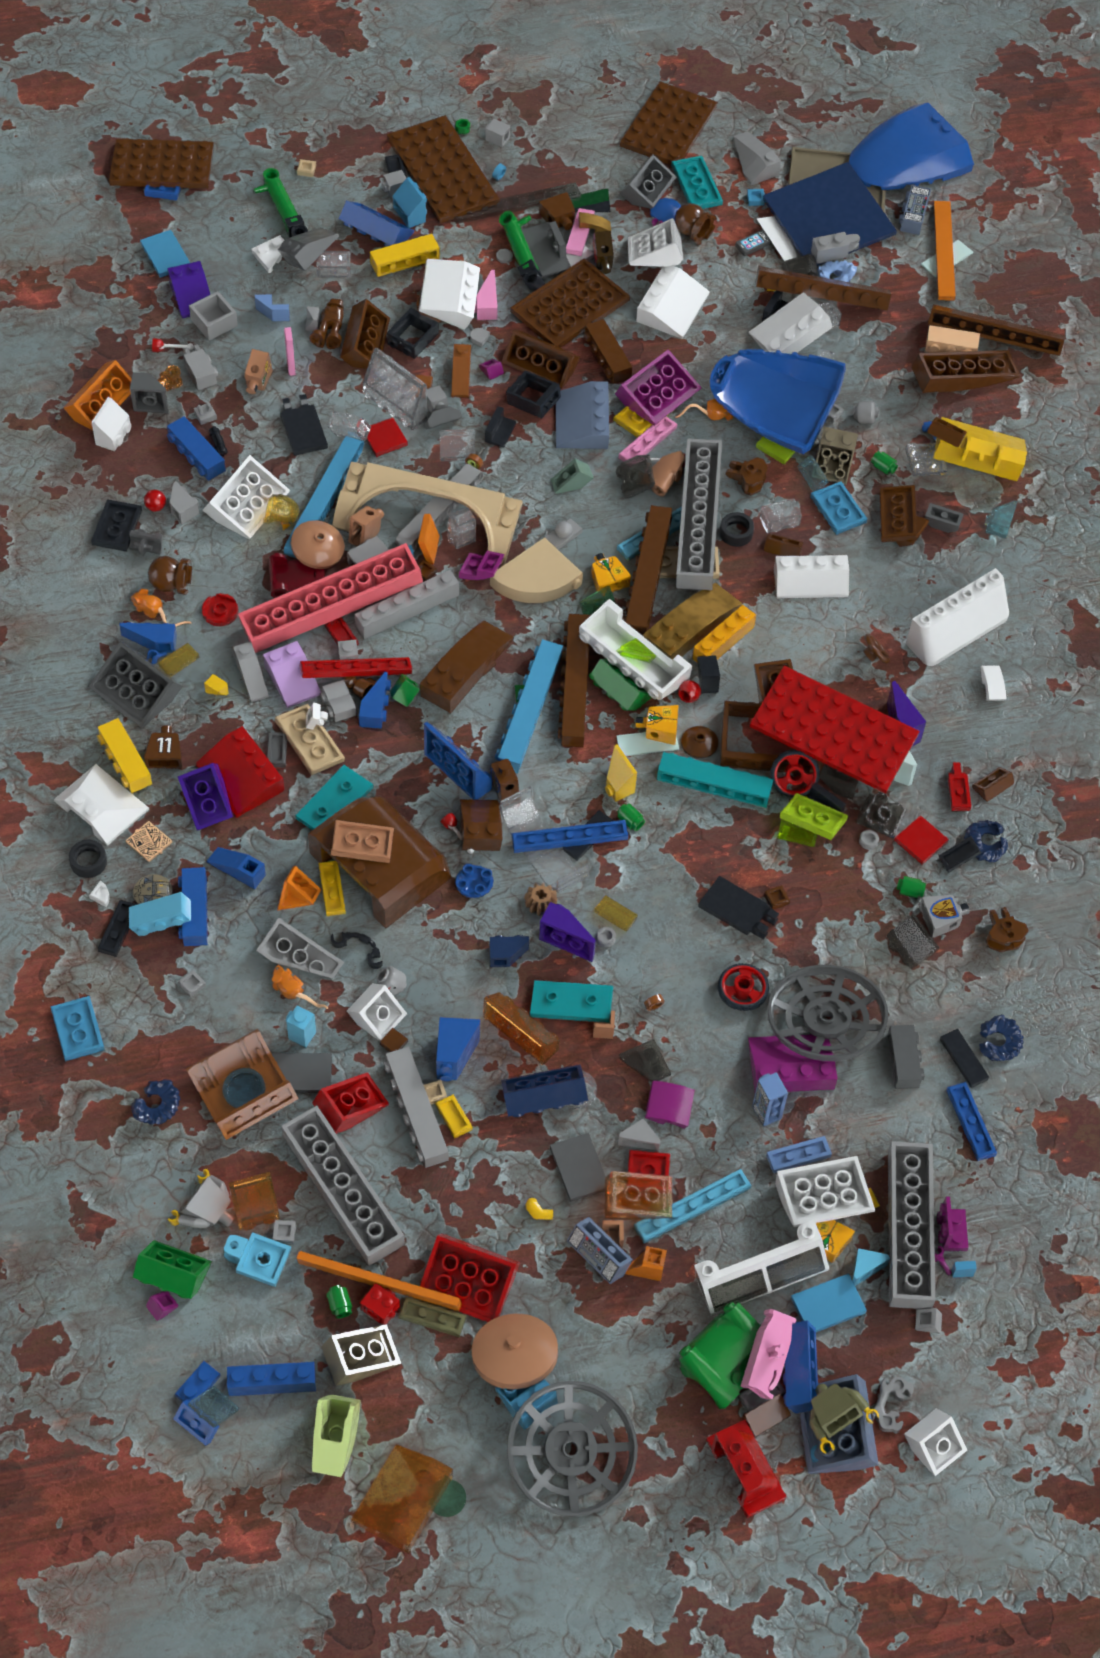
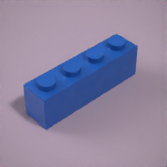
(196, 448)
(195, 888)
(801, 1368)
(271, 1379)

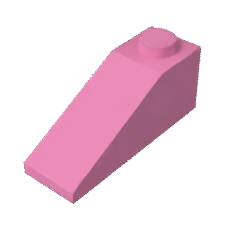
(487, 299)

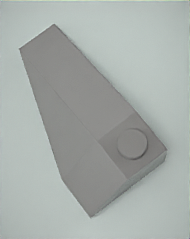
(756, 158)
(293, 949)

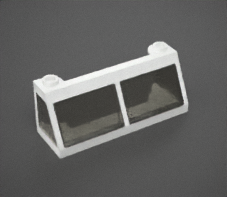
(763, 1272)

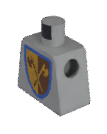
(942, 913)

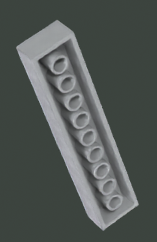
(699, 514)

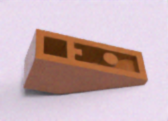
(461, 370)

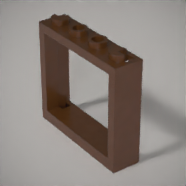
(743, 759)

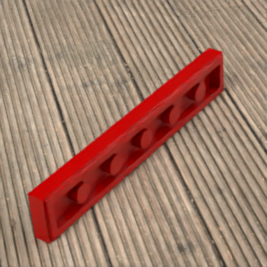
(355, 667)

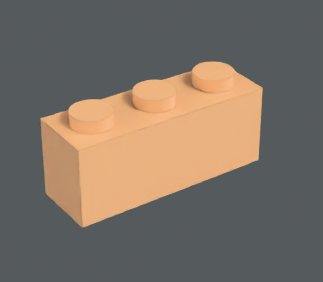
(950, 340)

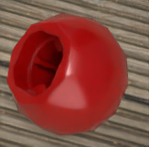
(154, 500)
(689, 691)

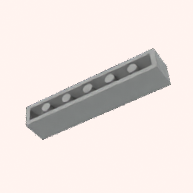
(406, 604)
(417, 1107)

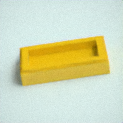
(453, 1116)

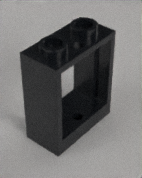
(421, 322)
(544, 403)

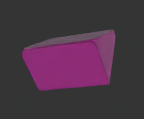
(491, 368)
(161, 1305)

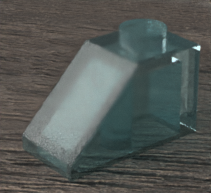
(1000, 519)

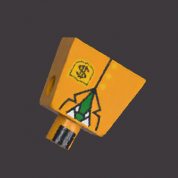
(609, 573)
(660, 723)
(834, 1238)

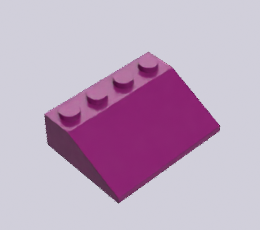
(658, 388)
(795, 1071)

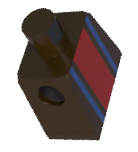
(603, 256)

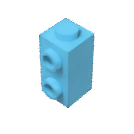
(301, 1026)

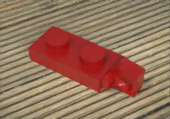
(959, 789)

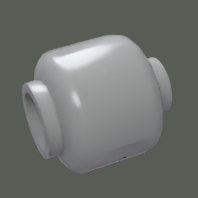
(866, 412)
(392, 979)

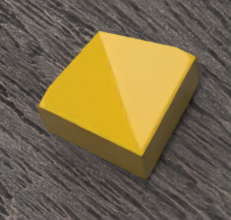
(216, 686)

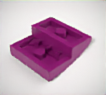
(481, 567)
(669, 1103)

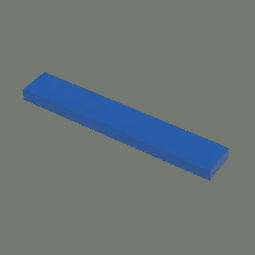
(569, 836)

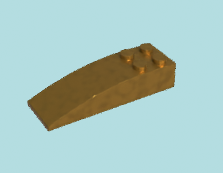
(692, 621)

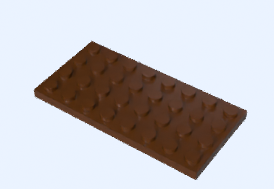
(443, 168)

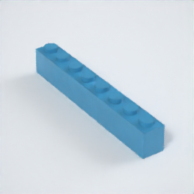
(530, 703)

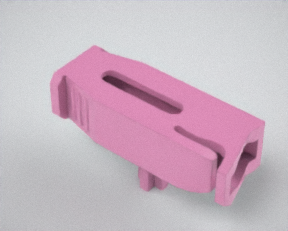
(768, 1353)

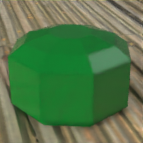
(462, 126)

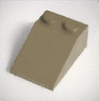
(360, 1354)

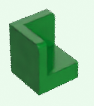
(404, 690)

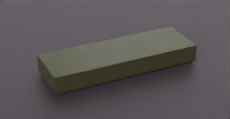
(432, 1317)

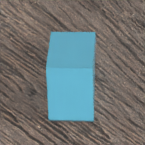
(867, 1264)

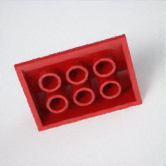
(245, 771)
(471, 1274)

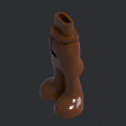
(331, 319)

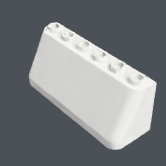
(959, 619)
(608, 632)

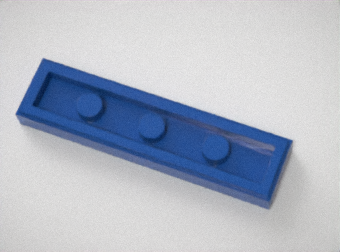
(971, 1121)

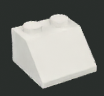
(110, 425)
(377, 1011)
(936, 1441)

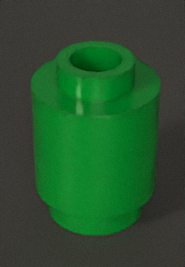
(884, 463)
(632, 817)
(911, 887)
(339, 1301)

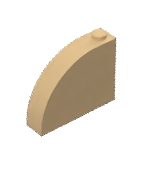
(537, 575)

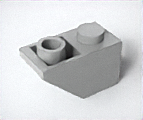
(182, 505)

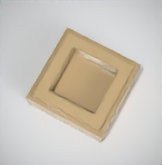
(306, 168)
(435, 1091)

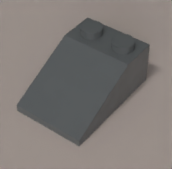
(306, 247)

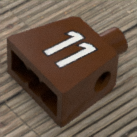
(164, 750)

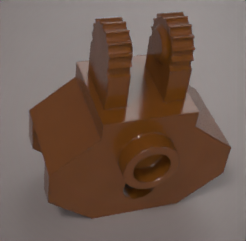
(749, 474)
(1005, 931)

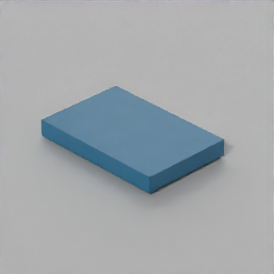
(164, 252)
(838, 507)
(77, 1028)
(829, 1303)

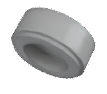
(869, 839)
(606, 937)

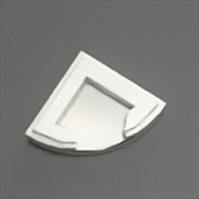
(100, 894)

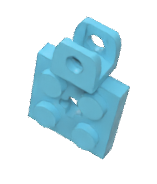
(246, 1255)

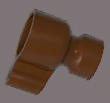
(359, 686)

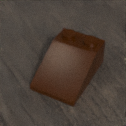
(766, 675)
(480, 825)

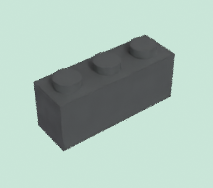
(905, 1056)

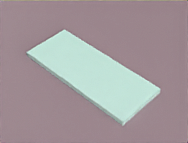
(960, 252)
(638, 744)

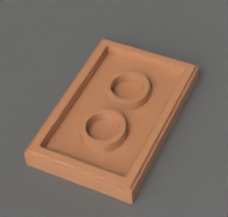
(362, 841)

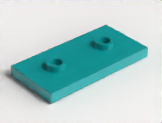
(697, 182)
(337, 793)
(572, 1001)

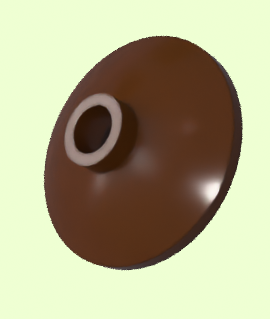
(696, 747)

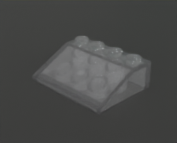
(395, 390)

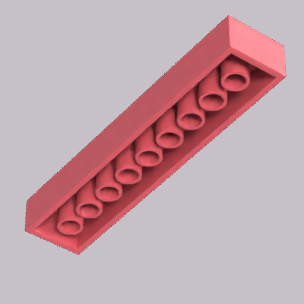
(330, 597)

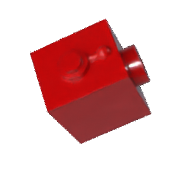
(380, 1304)

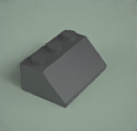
(648, 183)

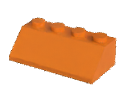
(109, 382)

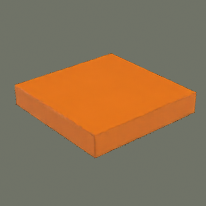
(428, 538)

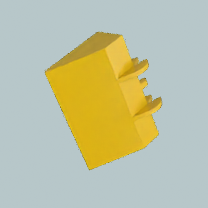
(984, 451)

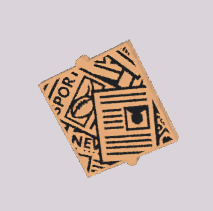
(148, 841)

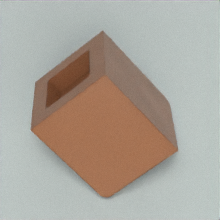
(604, 1029)
(614, 1230)

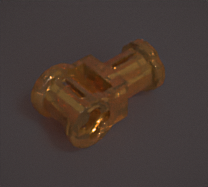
(169, 380)

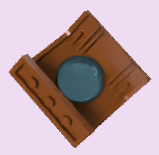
(241, 1084)

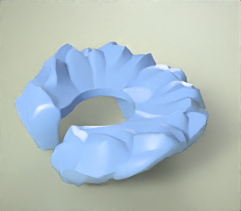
(843, 269)

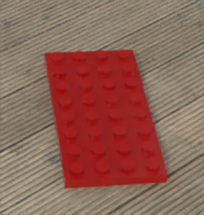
(834, 729)

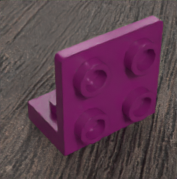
(953, 1227)

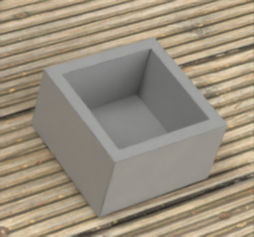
(213, 315)

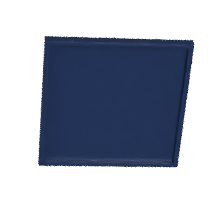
(829, 205)

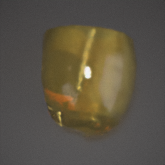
(281, 509)

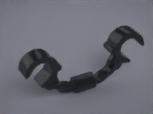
(365, 939)

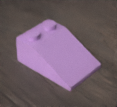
(286, 675)

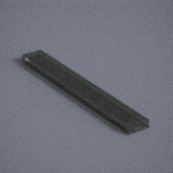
(519, 202)

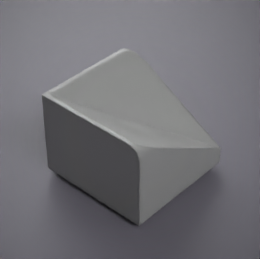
(313, 318)

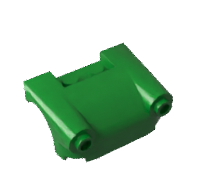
(721, 1353)

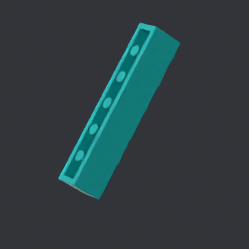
(715, 779)

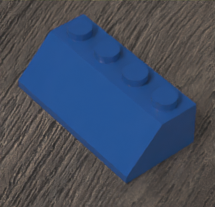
(374, 224)

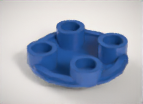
(665, 209)
(474, 881)

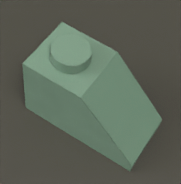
(572, 477)

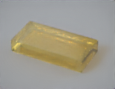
(178, 660)
(616, 913)

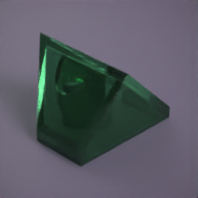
(596, 600)

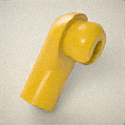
(536, 1211)

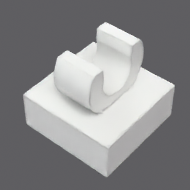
(315, 716)

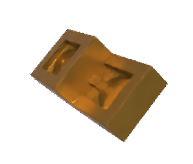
(592, 221)

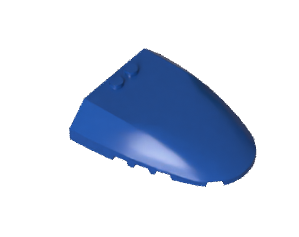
(911, 150)
(778, 393)

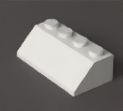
(811, 576)

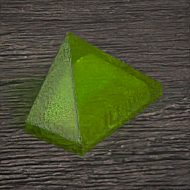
(636, 650)
(796, 834)

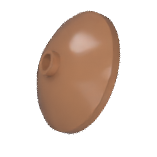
(314, 551)

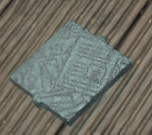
(213, 1406)

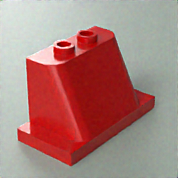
(750, 1466)

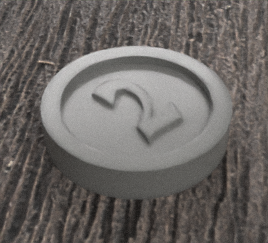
(504, 256)

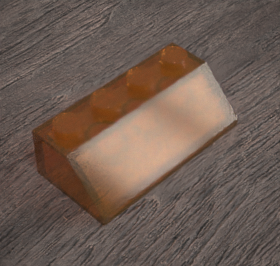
(520, 1027)

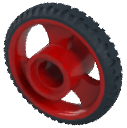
(782, 782)
(743, 979)

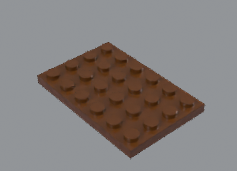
(668, 123)
(161, 163)
(569, 303)

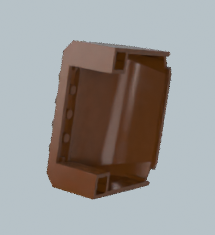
(414, 864)

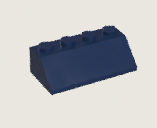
(544, 1090)

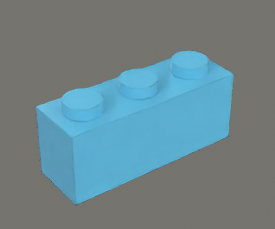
(160, 914)

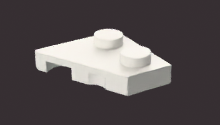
(268, 254)

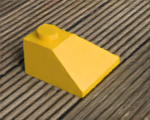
(621, 776)

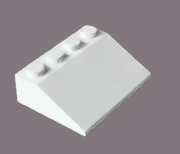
(656, 246)
(449, 291)
(672, 302)
(792, 326)
(244, 498)
(824, 1191)

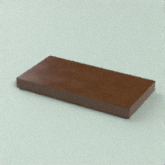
(898, 513)

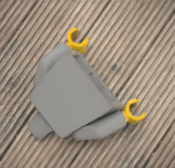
(205, 1205)

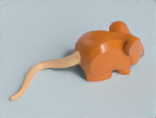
(714, 410)
(150, 605)
(290, 985)

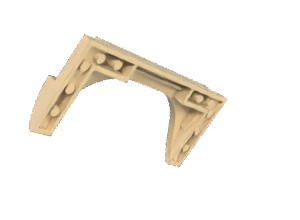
(494, 510)

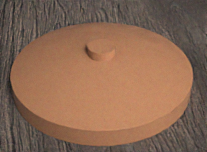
(515, 1351)

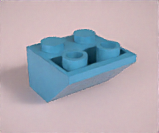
(410, 203)
(516, 1397)

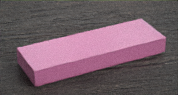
(289, 351)

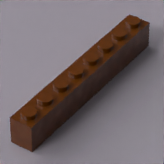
(823, 288)
(997, 330)
(648, 568)
(575, 684)

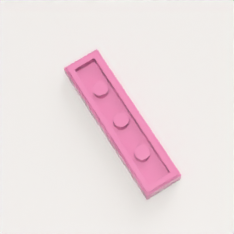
(578, 236)
(649, 439)

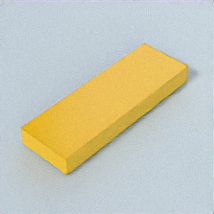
(332, 888)

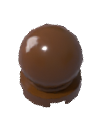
(694, 222)
(168, 574)

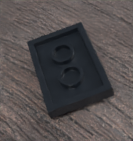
(116, 524)

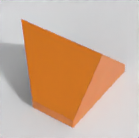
(298, 890)
(648, 1264)

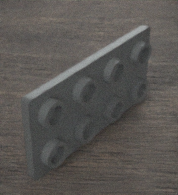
(547, 248)

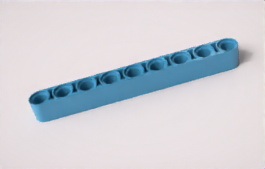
(329, 486)

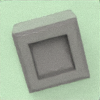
(928, 1320)

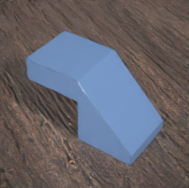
(275, 312)

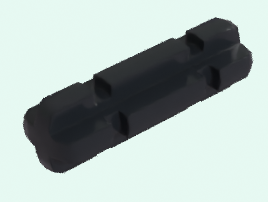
(218, 441)

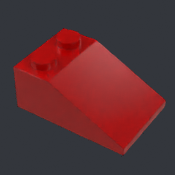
(350, 1102)

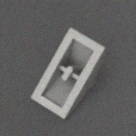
(640, 1137)

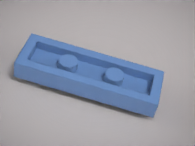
(799, 1154)

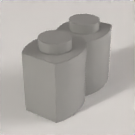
(338, 701)

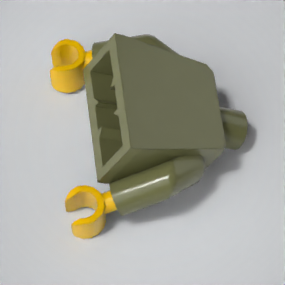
(836, 1409)

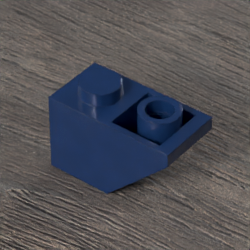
(507, 950)

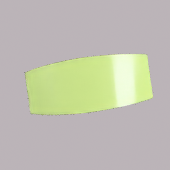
(334, 1434)

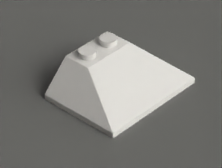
(102, 804)

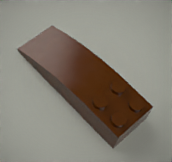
(963, 370)
(464, 666)

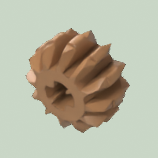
(539, 898)

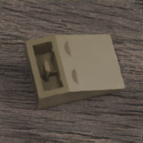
(836, 454)

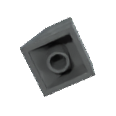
(148, 394)

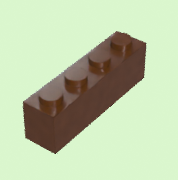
(608, 351)

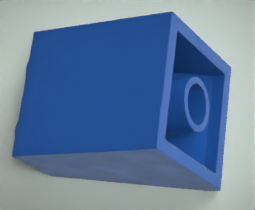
(455, 1045)

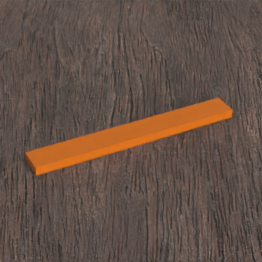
(944, 250)
(386, 1282)

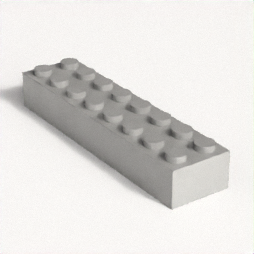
(343, 1186)
(911, 1225)

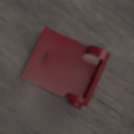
(290, 575)

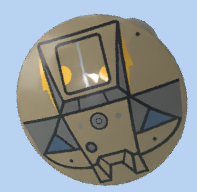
(151, 888)

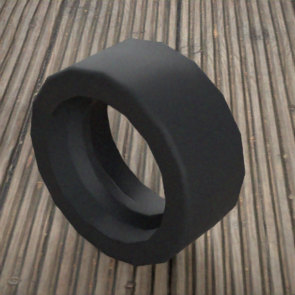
(733, 539)
(88, 871)

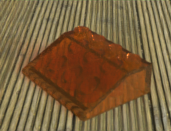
(403, 1497)

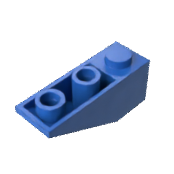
(152, 636)
(373, 704)
(239, 866)

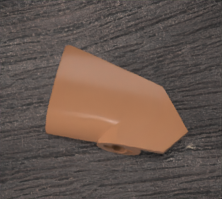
(666, 471)

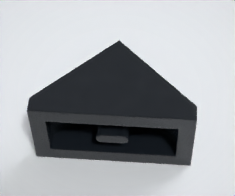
(708, 674)

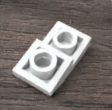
(994, 683)

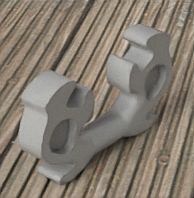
(897, 1386)

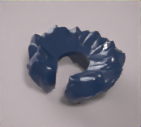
(993, 852)
(1012, 1034)
(167, 1108)

